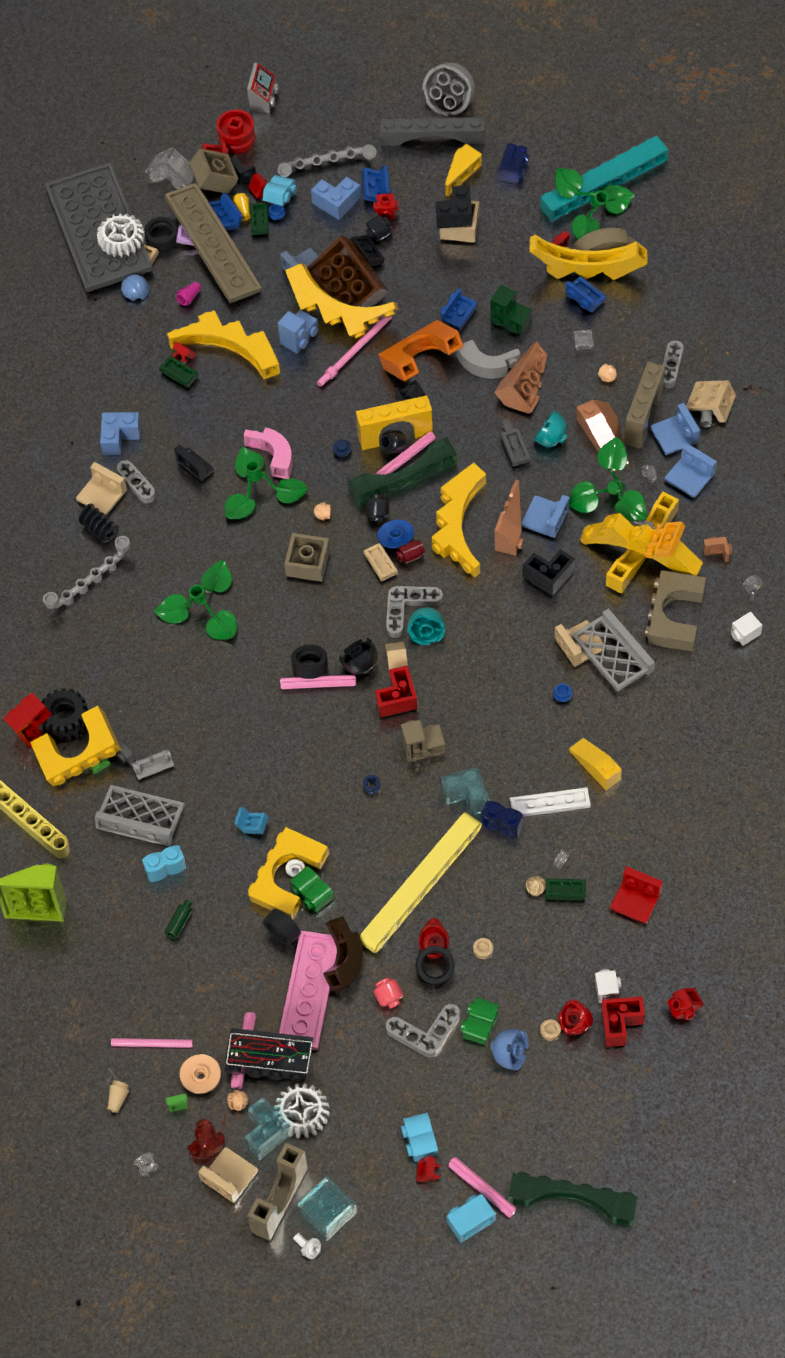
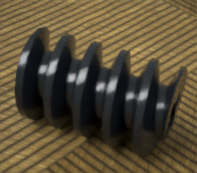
(98, 524)

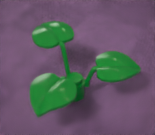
(613, 196)
(251, 465)
(631, 505)
(175, 606)

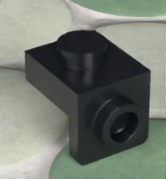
(244, 174)
(411, 391)

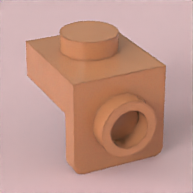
(717, 546)

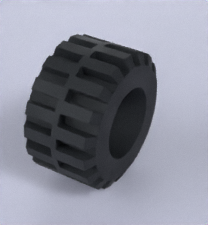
(68, 727)

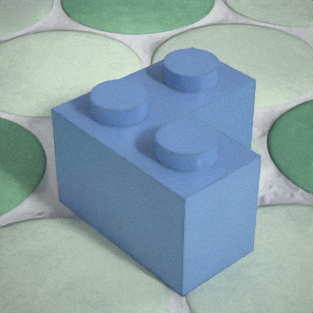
(337, 199)
(297, 330)
(118, 427)

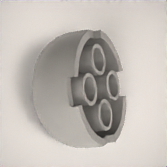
(449, 80)

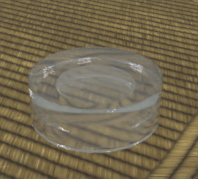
(649, 473)
(752, 584)
(560, 859)

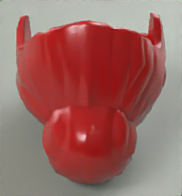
(433, 931)

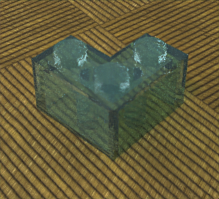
(467, 786)
(267, 1133)

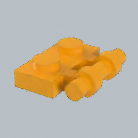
(665, 539)

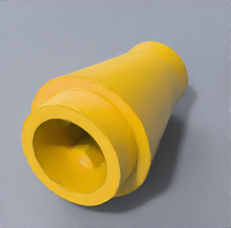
(242, 203)

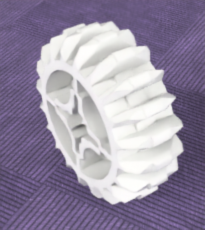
(125, 235)
(320, 1107)

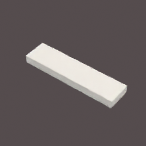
(551, 802)

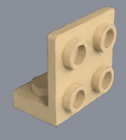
(712, 396)
(103, 489)
(573, 649)
(228, 1174)

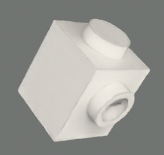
(746, 629)
(607, 985)

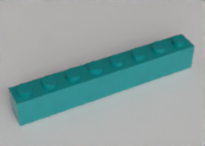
(614, 172)

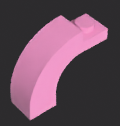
(276, 445)

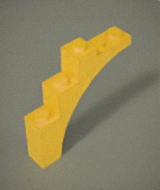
(611, 262)
(355, 318)
(231, 336)
(456, 497)
(620, 532)

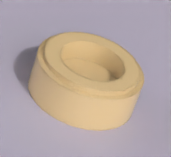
(483, 948)
(550, 1030)

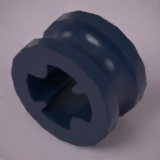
(371, 790)

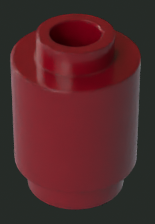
(410, 551)

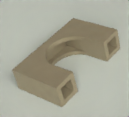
(647, 393)
(673, 587)
(267, 1214)

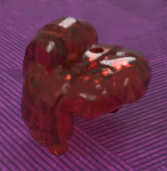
(207, 1142)

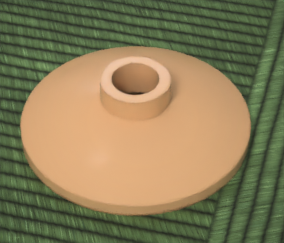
(199, 1065)

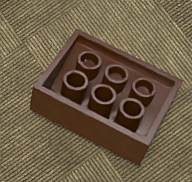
(347, 275)

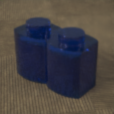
(498, 817)

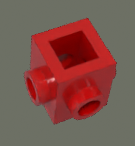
(386, 206)
(685, 1003)

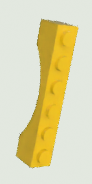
(629, 563)

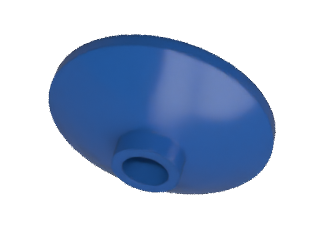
(395, 533)

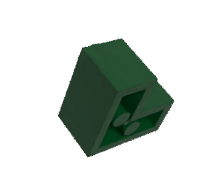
(509, 313)

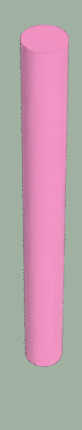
(128, 1042)

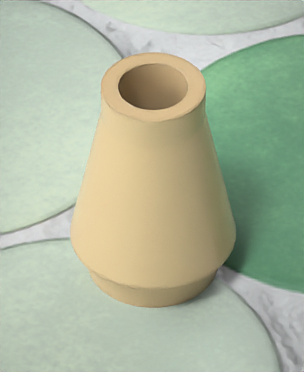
(117, 1095)

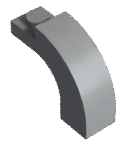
(484, 365)

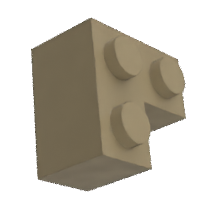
(420, 741)

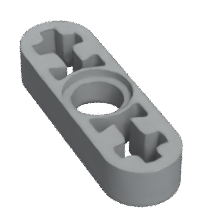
(674, 358)
(135, 474)

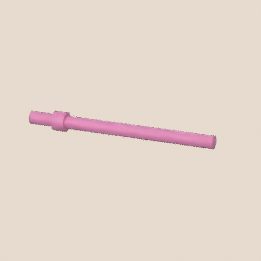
(331, 372)

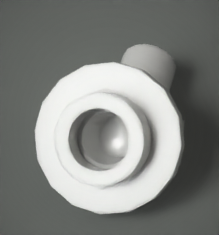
(294, 866)
(309, 1248)

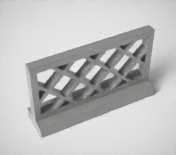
(628, 644)
(135, 827)

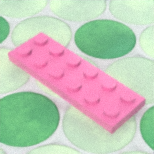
(308, 988)

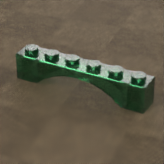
(436, 458)
(616, 1206)

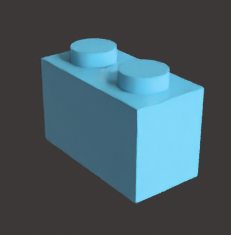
(470, 1217)

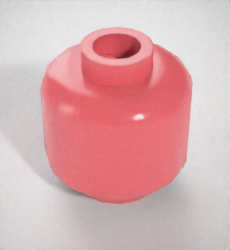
(388, 993)

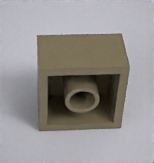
(213, 171)
(307, 557)

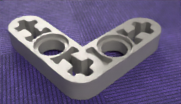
(401, 602)
(429, 1037)

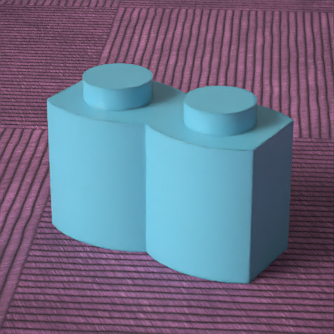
(279, 190)
(166, 863)
(420, 1137)

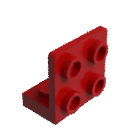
(637, 895)

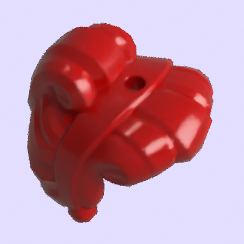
(583, 1018)

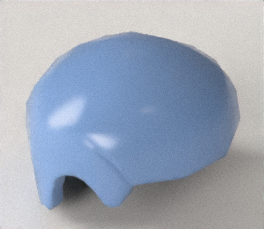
(135, 287)

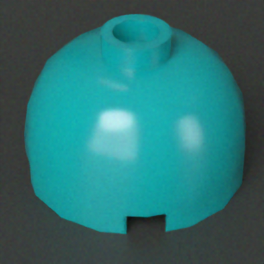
(552, 431)
(426, 626)

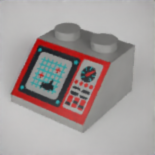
(262, 90)

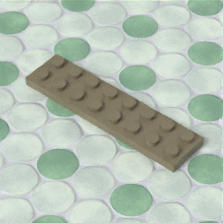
(213, 243)

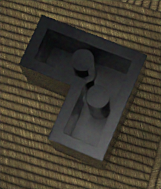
(456, 211)
(551, 574)

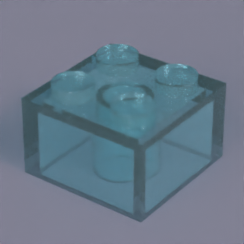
(327, 1208)

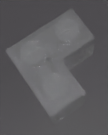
(170, 166)

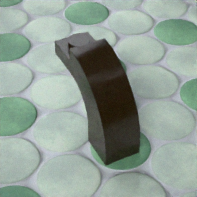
(349, 954)

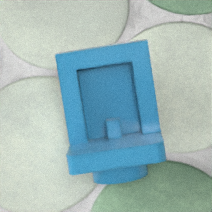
(251, 822)

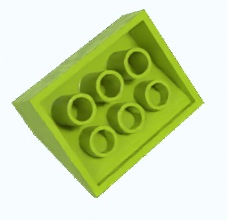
(33, 894)

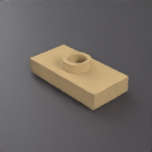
(380, 562)

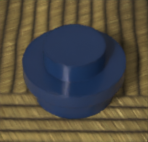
(342, 448)

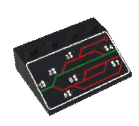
(268, 1054)

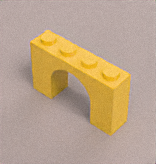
(374, 419)
(101, 746)
(289, 846)

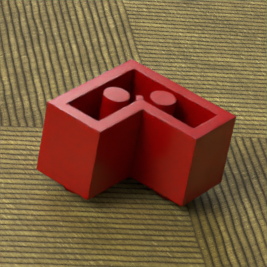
(398, 697)
(27, 718)
(617, 1015)

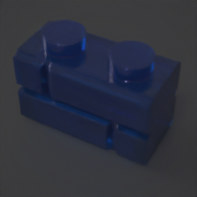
(513, 163)

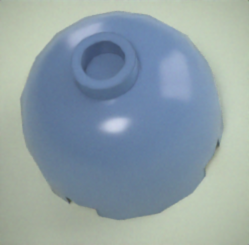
(509, 1048)

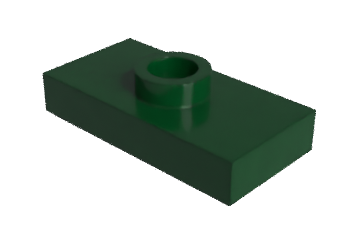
(259, 218)
(179, 371)
(565, 889)

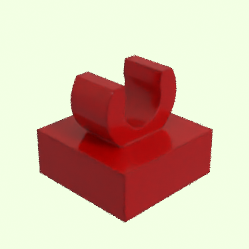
(257, 185)
(184, 351)
(426, 1169)

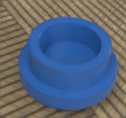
(276, 212)
(562, 693)

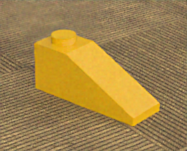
(464, 164)
(597, 763)

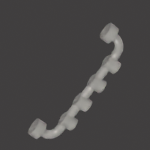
(285, 168)
(51, 599)

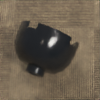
(360, 657)

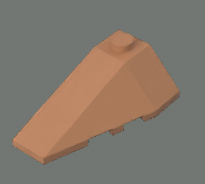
(522, 382)
(599, 422)
(508, 527)

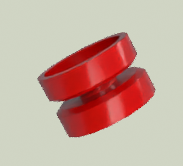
(237, 130)

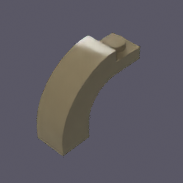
(603, 240)

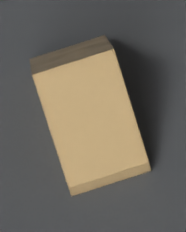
(396, 655)

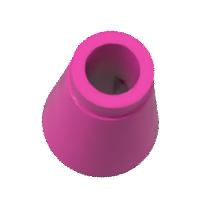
(188, 293)

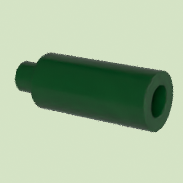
(178, 920)

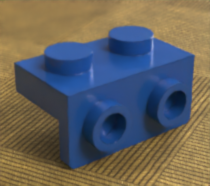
(375, 183)
(227, 212)
(584, 294)
(457, 310)

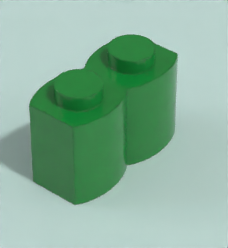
(311, 889)
(480, 1020)

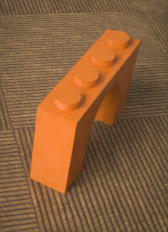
(399, 358)

